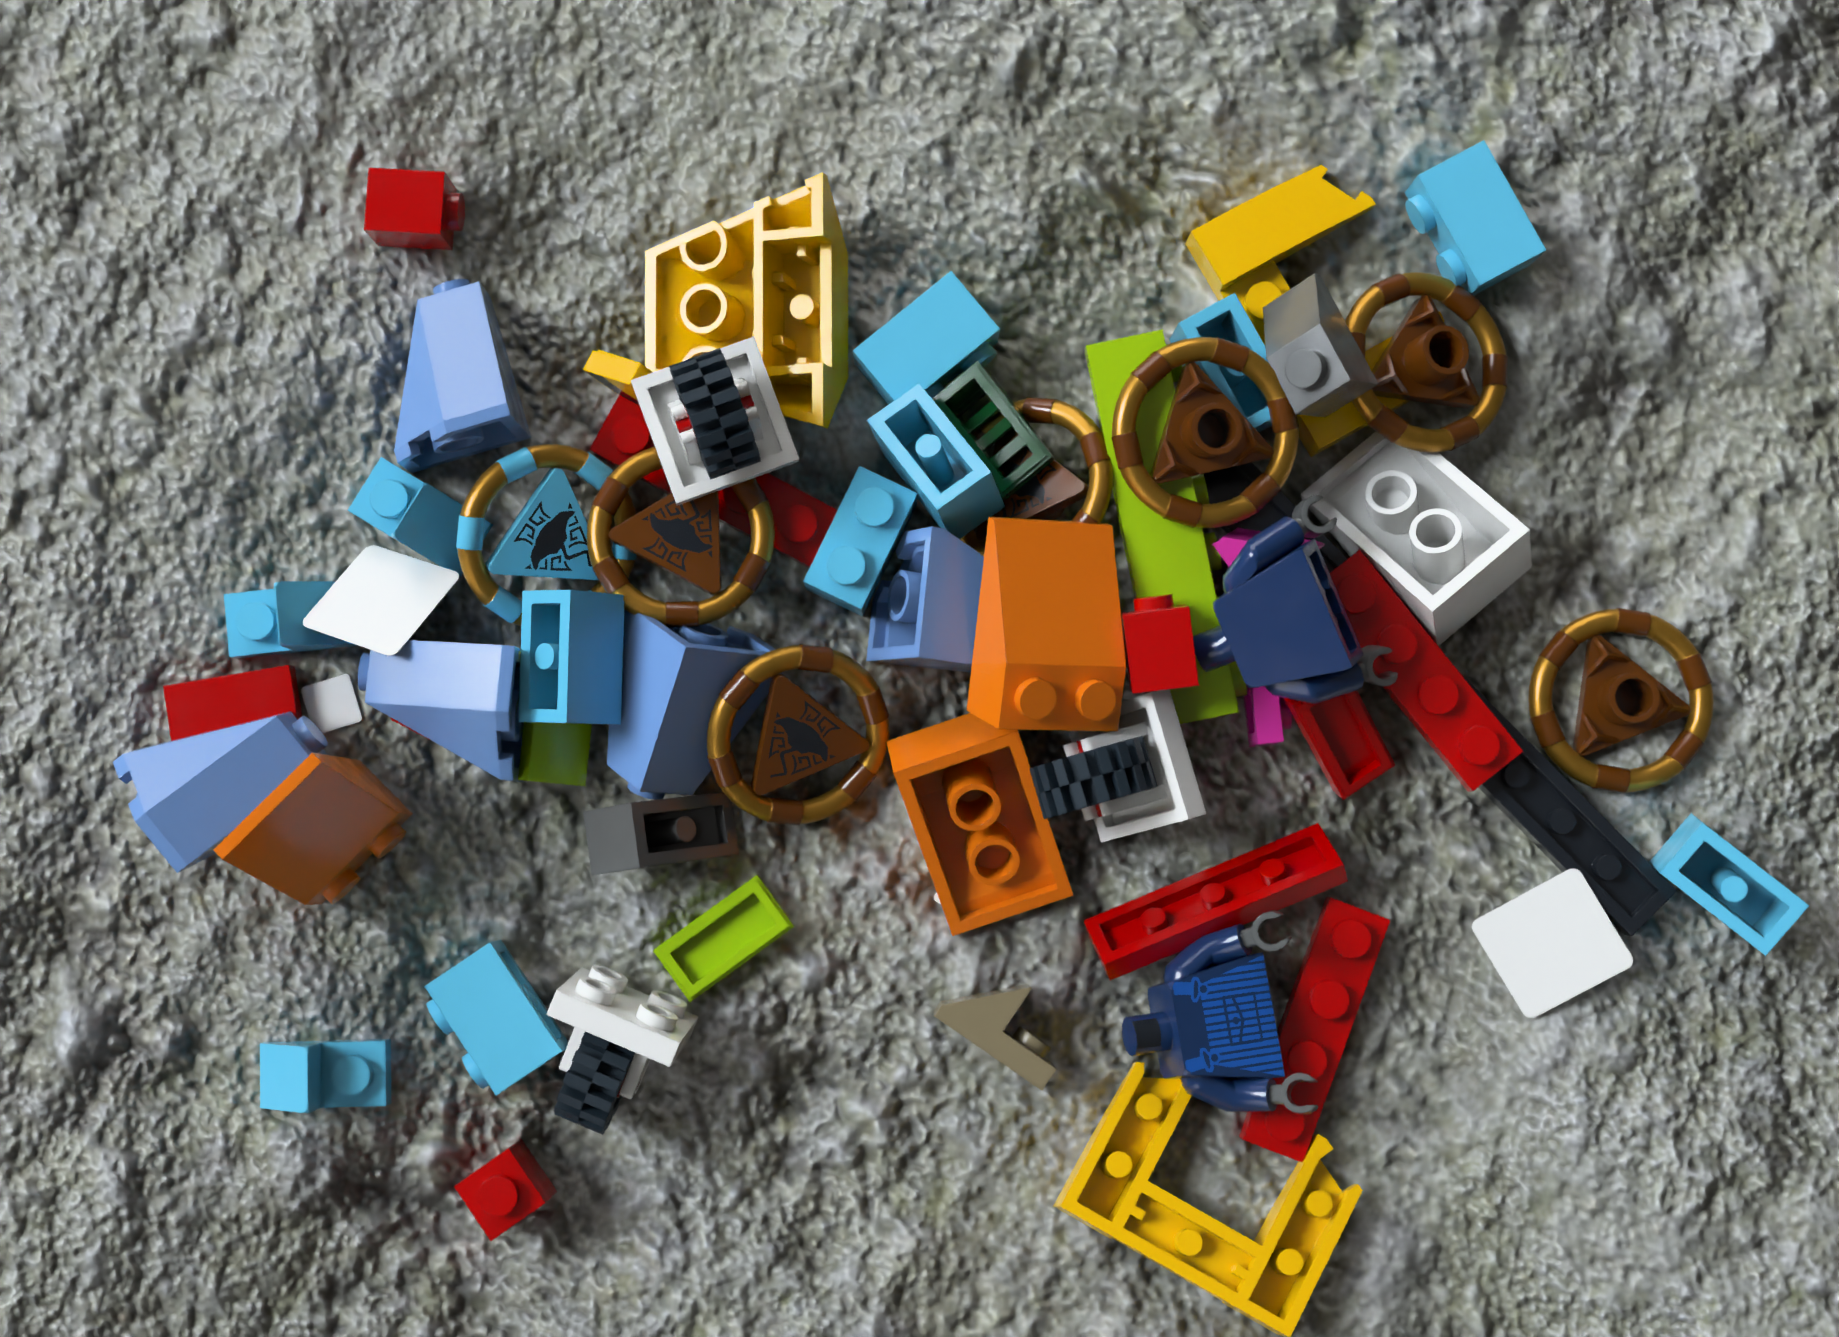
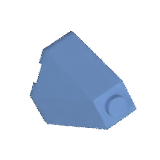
(457, 381)
(930, 604)
(453, 696)
(668, 698)
(209, 782)

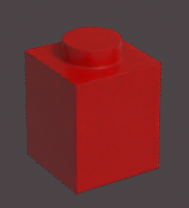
(412, 209)
(1159, 645)
(506, 1189)

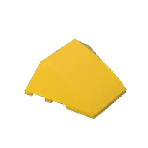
(764, 277)

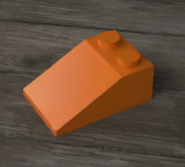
(1048, 628)
(978, 821)
(317, 830)

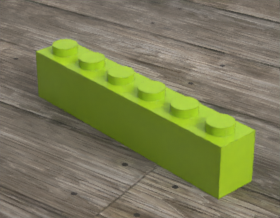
(1160, 552)

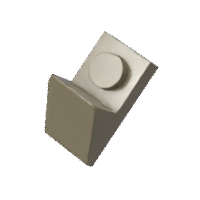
(983, 1020)

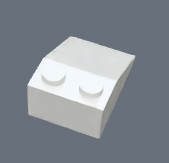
(1423, 530)

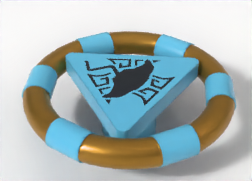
(547, 533)

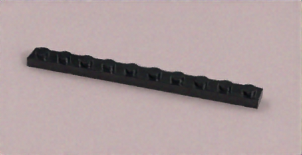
(1526, 788)

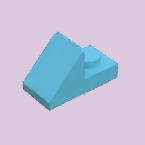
(412, 513)
(272, 620)
(325, 1074)

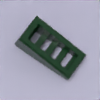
(966, 392)

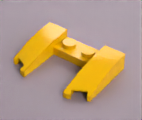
(1241, 255)
(1258, 1278)

